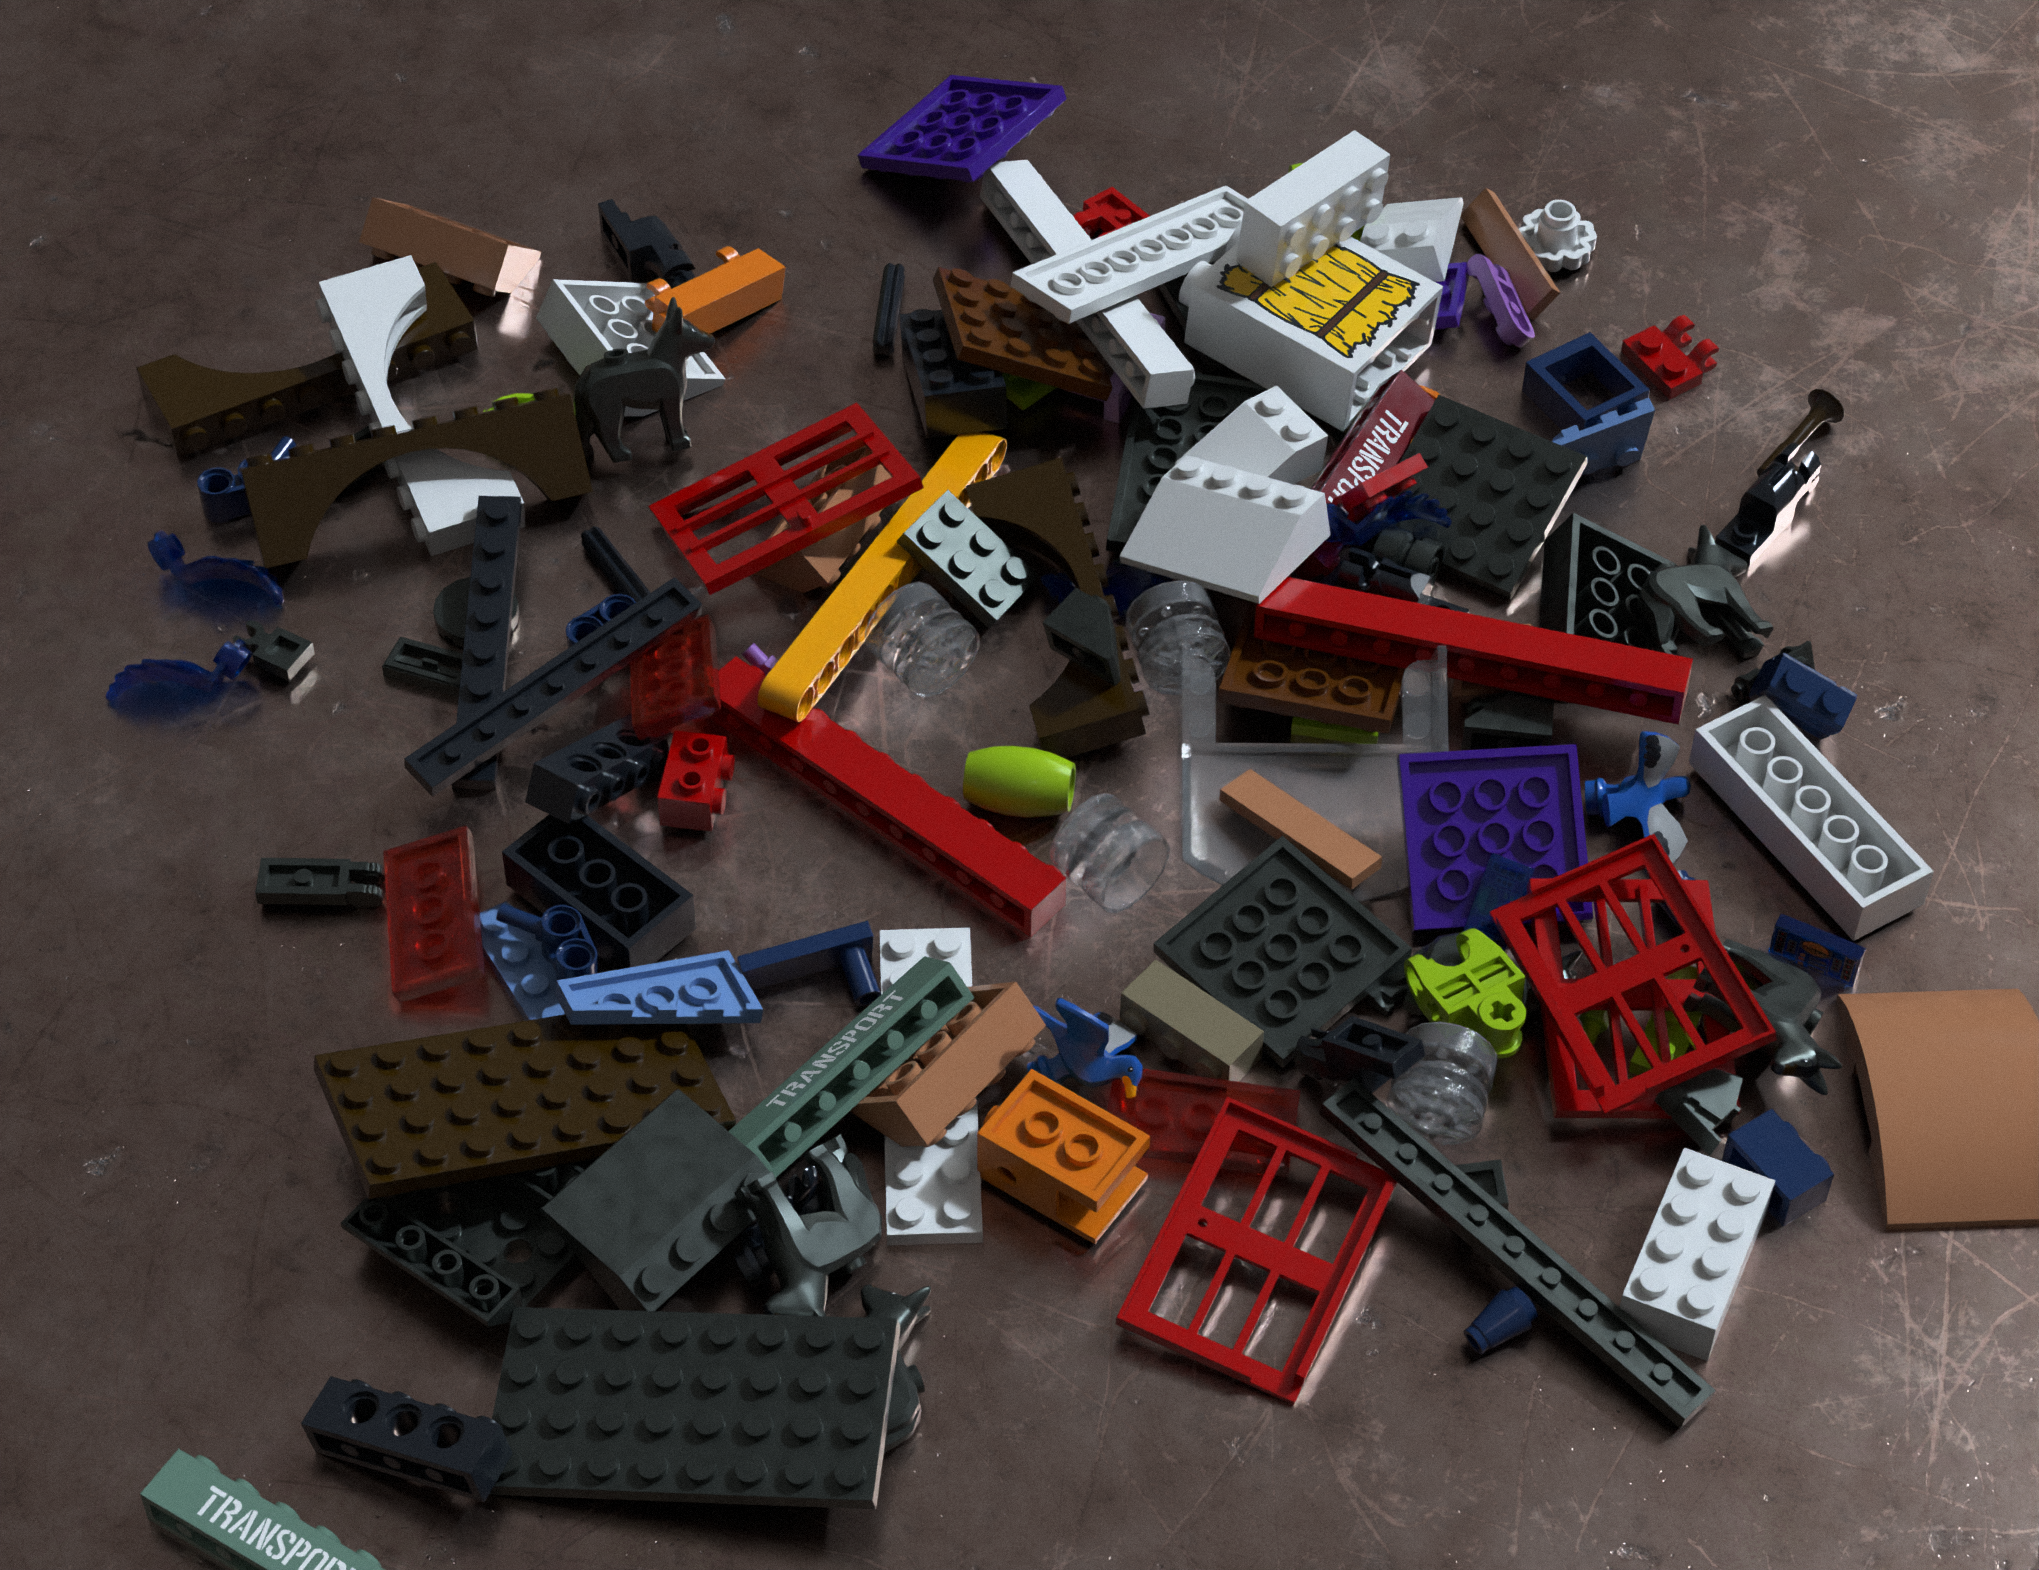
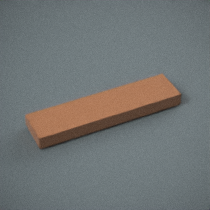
(1508, 248)
(1309, 832)

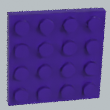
(962, 128)
(1485, 803)

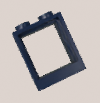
(1586, 354)

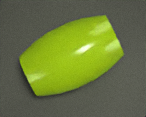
(1019, 781)

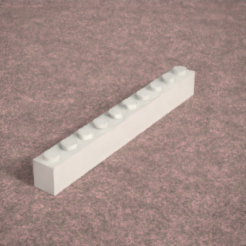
(1123, 332)

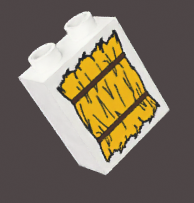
(1319, 333)

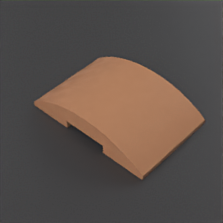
(1949, 1104)

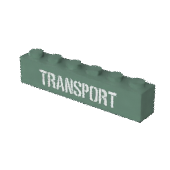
(853, 1063)
(239, 1525)

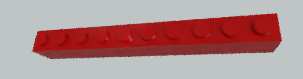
(1478, 648)
(894, 803)

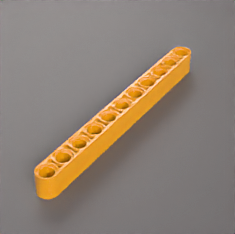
(840, 623)

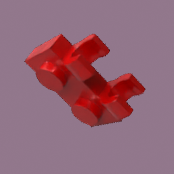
(1109, 212)
(1662, 361)
(1379, 487)

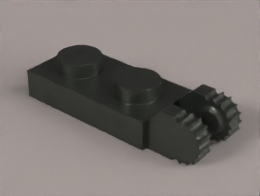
(319, 882)

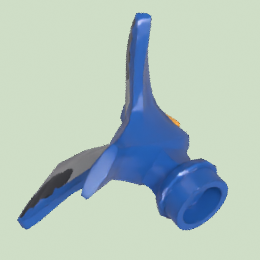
(1644, 794)
(1088, 1049)

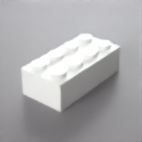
(1313, 208)
(1696, 1252)

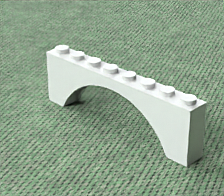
(367, 320)

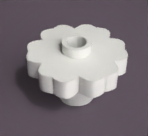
(1559, 236)

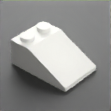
(1417, 234)
(1267, 439)

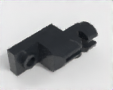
(644, 246)
(1768, 505)
(1388, 580)
(1359, 1052)

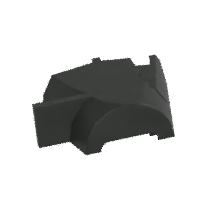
(1703, 1105)

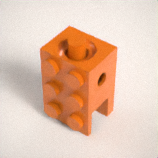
(1061, 1155)

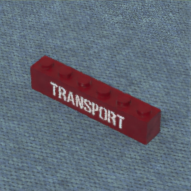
(1369, 447)

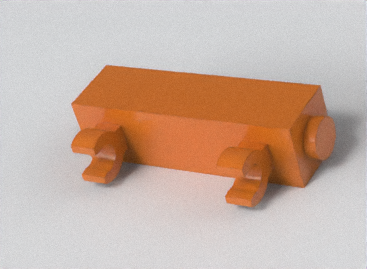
(722, 294)

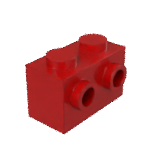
(694, 781)

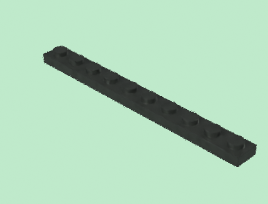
(1518, 1253)

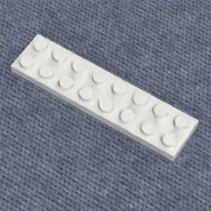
(1133, 257)
(936, 1188)

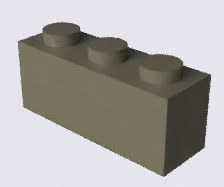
(1190, 1024)

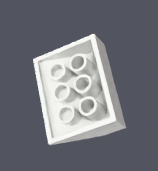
(605, 316)
(1227, 529)

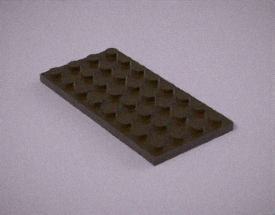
(505, 1098)

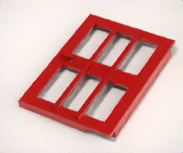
(786, 498)
(1648, 966)
(1566, 1099)
(1258, 1249)

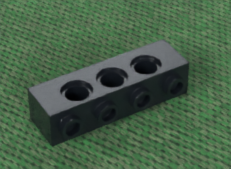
(596, 770)
(407, 1438)

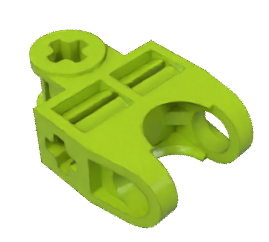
(1474, 993)

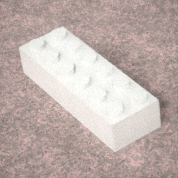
(1810, 817)

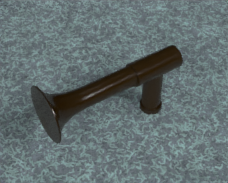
(1823, 408)

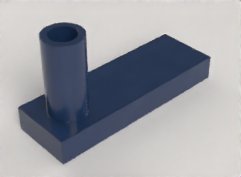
(839, 947)

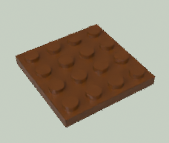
(1016, 336)
(1309, 683)

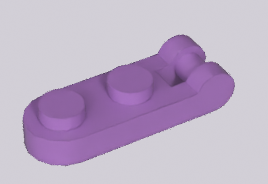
(1502, 301)

